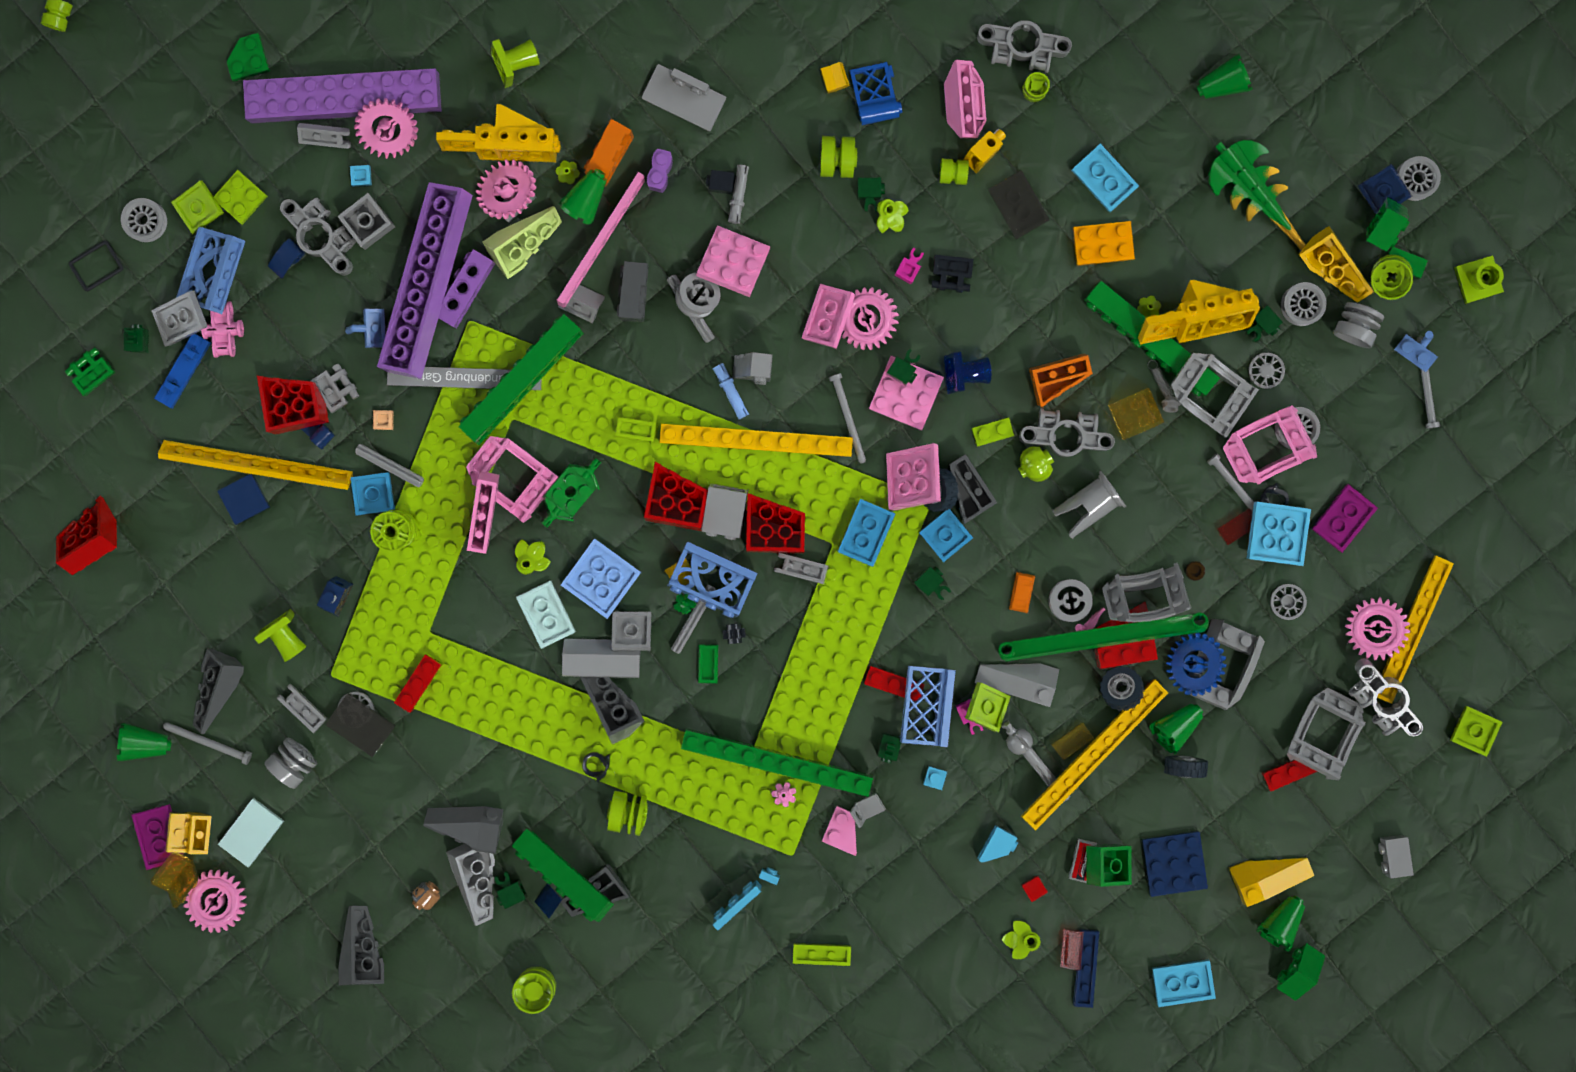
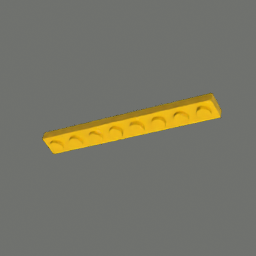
(1418, 619)

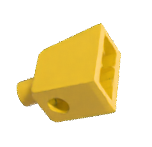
(984, 149)

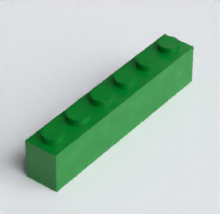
(562, 875)

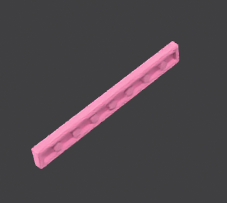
(601, 240)

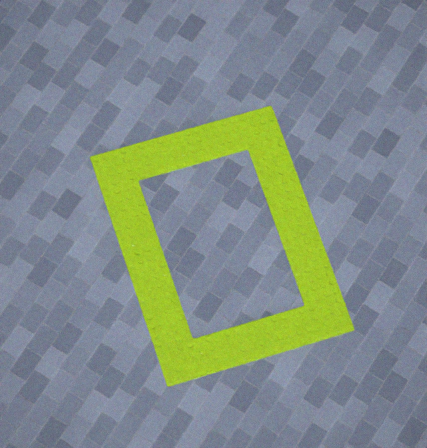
(559, 722)

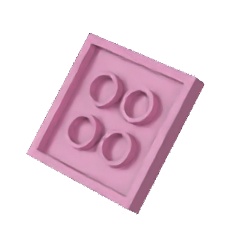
(733, 261)
(907, 403)
(913, 477)

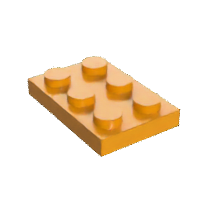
(1103, 243)

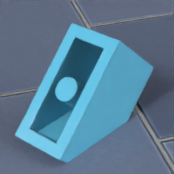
(998, 844)

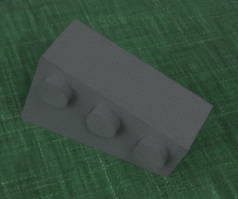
(633, 292)
(973, 493)
(607, 883)

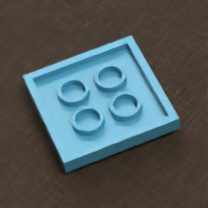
(1278, 533)

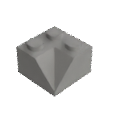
(366, 221)

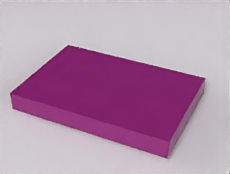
(1344, 518)
(151, 832)

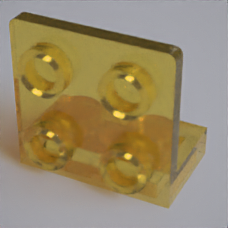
(1136, 413)
(177, 877)

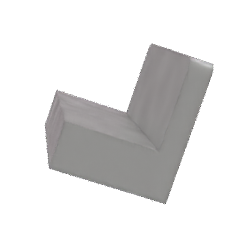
(584, 303)

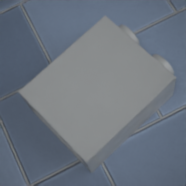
(724, 511)

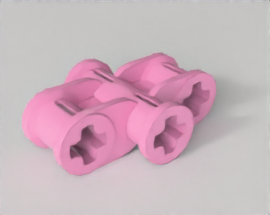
(223, 331)

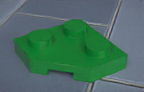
(247, 58)

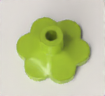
(571, 175)
(1144, 308)

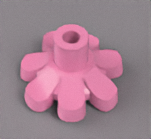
(784, 790)

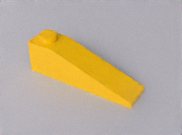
(1331, 261)
(1266, 878)

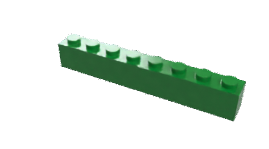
(1130, 322)
(521, 379)

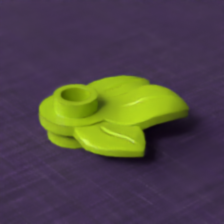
(892, 217)
(531, 554)
(1018, 940)

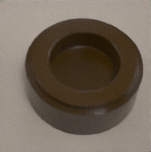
(1195, 570)

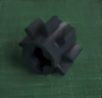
(734, 633)

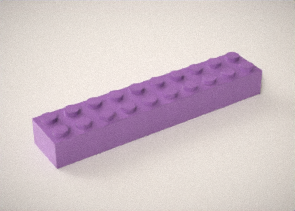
(339, 95)
(425, 280)

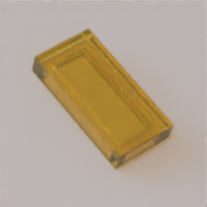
(1072, 741)

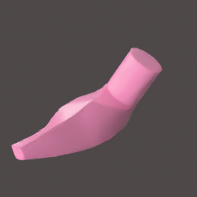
(1090, 624)

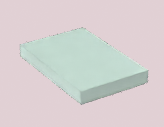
(545, 614)
(251, 832)

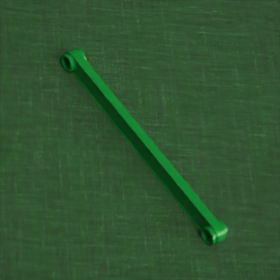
(1103, 637)

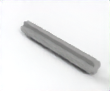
(699, 323)
(389, 465)
(690, 624)

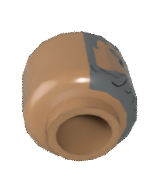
(425, 895)

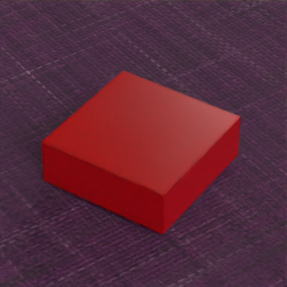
(1034, 888)

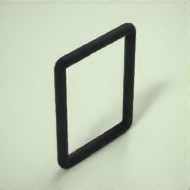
(87, 253)

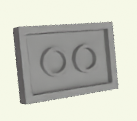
(179, 318)

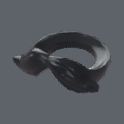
(1276, 490)
(604, 759)

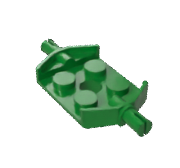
(565, 506)

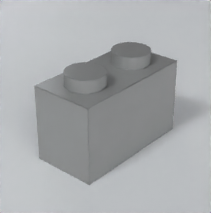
(1396, 856)

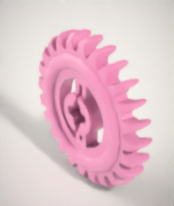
(381, 139)
(499, 185)
(873, 335)
(1358, 627)
(226, 887)

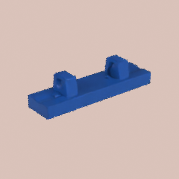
(182, 370)

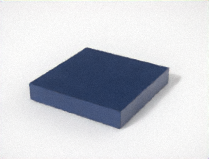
(1383, 185)
(243, 499)

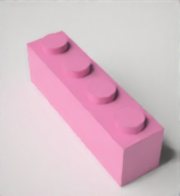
(483, 512)

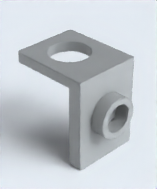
(867, 808)

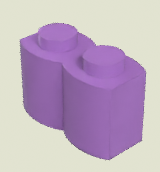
(657, 176)

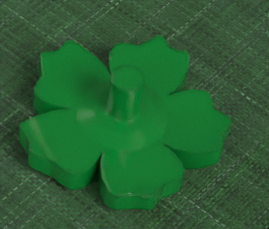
(684, 604)

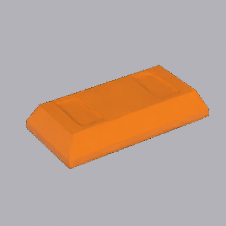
(1022, 592)

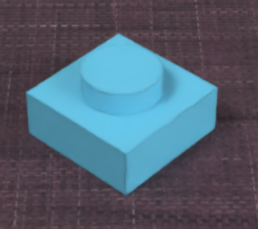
(360, 175)
(935, 778)
(769, 875)

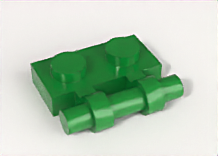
(92, 376)

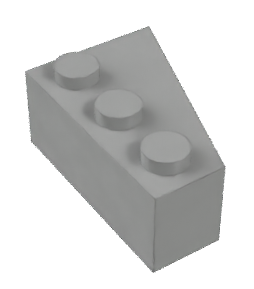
(753, 367)

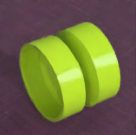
(843, 157)
(534, 990)

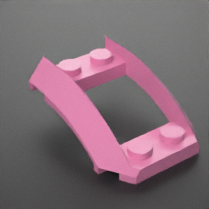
(1294, 434)
(534, 492)

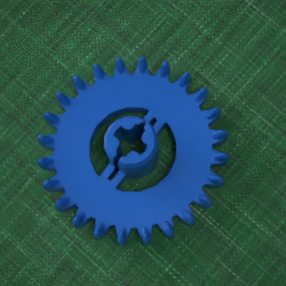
(1182, 659)

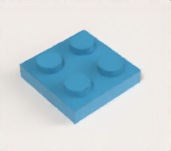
(372, 493)
(945, 535)

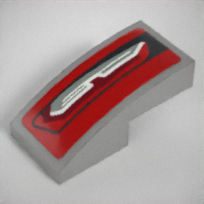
(1078, 866)

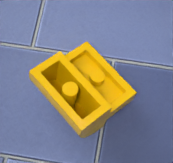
(188, 833)

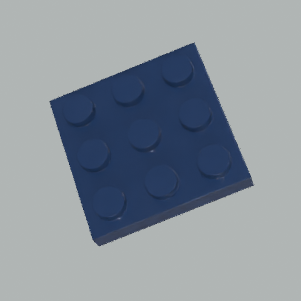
(1174, 863)

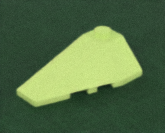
(517, 242)

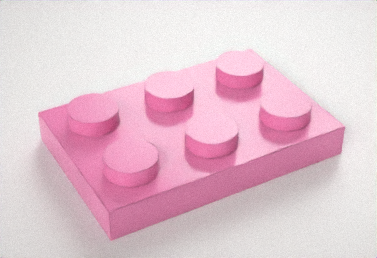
(828, 316)

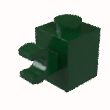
(870, 190)
(1266, 323)
(136, 339)
(902, 370)
(930, 581)
(889, 748)
(511, 892)

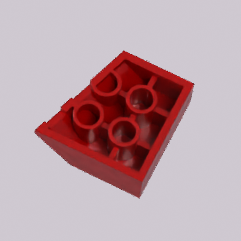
(290, 404)
(675, 500)
(773, 527)
(1125, 653)

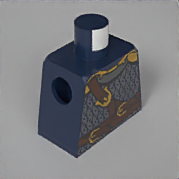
(334, 595)

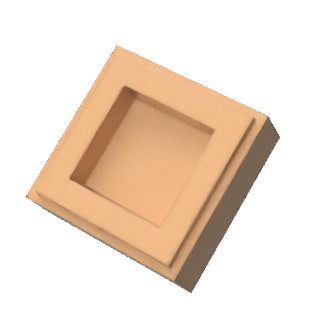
(383, 419)

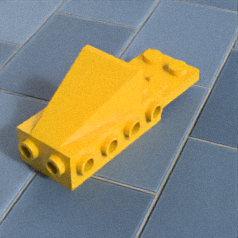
(511, 139)
(1203, 313)

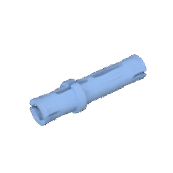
(730, 390)

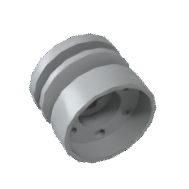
(1360, 321)
(290, 763)

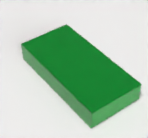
(1417, 263)
(708, 664)

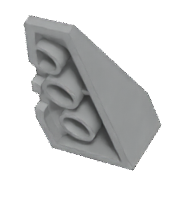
(1027, 681)
(475, 878)

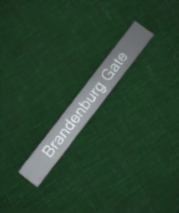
(453, 378)

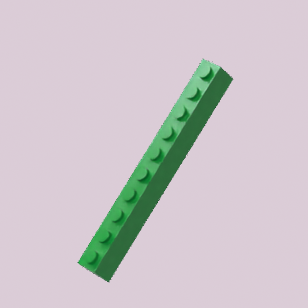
(777, 762)

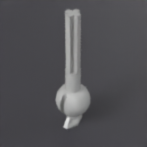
(1020, 743)

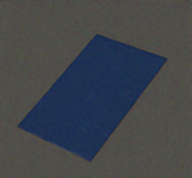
(548, 900)

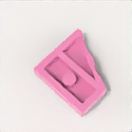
(841, 831)

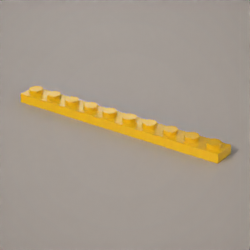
(756, 440)
(255, 464)
(1092, 756)

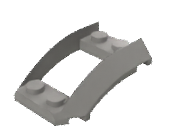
(1234, 406)
(1169, 578)
(1239, 641)
(1315, 758)

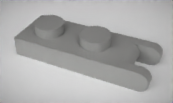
(323, 135)
(803, 569)
(303, 709)

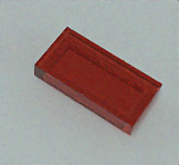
(1236, 527)
(1072, 949)

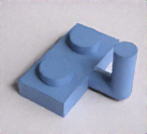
(373, 328)
(1417, 352)

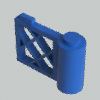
(882, 107)

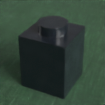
(720, 182)

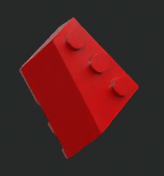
(87, 538)

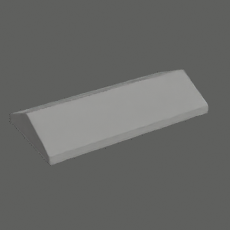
(597, 659)

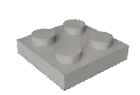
(631, 631)

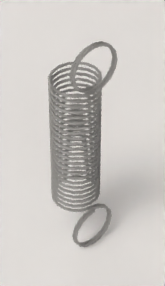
(1160, 379)

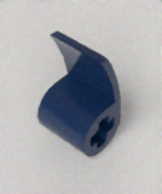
(287, 255)
(319, 435)

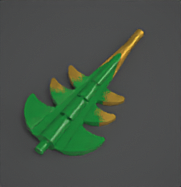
(1236, 167)

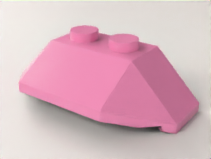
(965, 100)

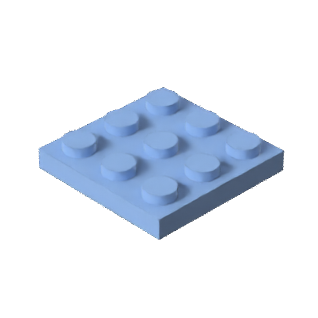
(601, 578)

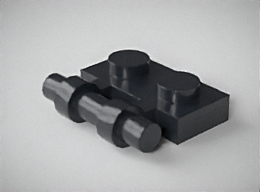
(952, 267)

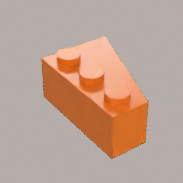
(610, 149)
(1058, 376)

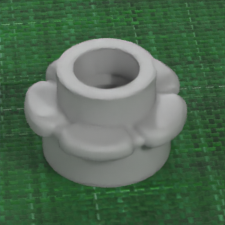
(1170, 404)

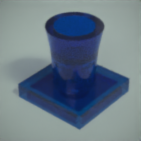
(965, 372)

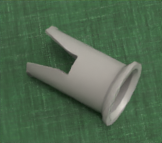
(1097, 498)

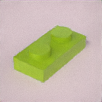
(636, 429)
(992, 432)

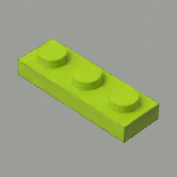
(822, 954)

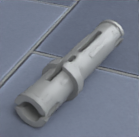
(738, 194)

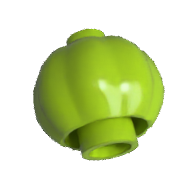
(1036, 464)

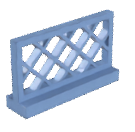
(942, 710)

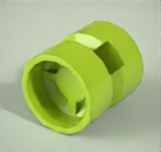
(56, 14)
(1036, 87)
(954, 171)

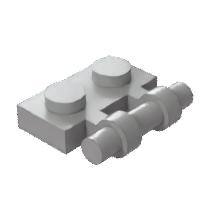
(330, 391)

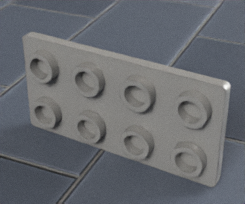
(684, 97)

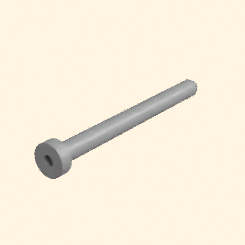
(1428, 397)
(848, 417)
(1230, 479)
(245, 757)

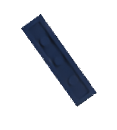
(1086, 977)

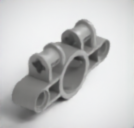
(1004, 52)
(305, 218)
(1088, 436)
(1396, 716)

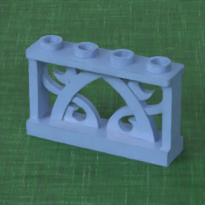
(226, 262)
(737, 573)

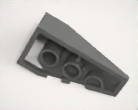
(219, 681)
(615, 709)
(474, 826)
(359, 952)

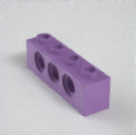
(474, 284)

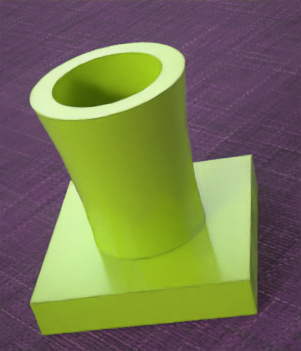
(513, 59)
(1471, 281)
(282, 636)

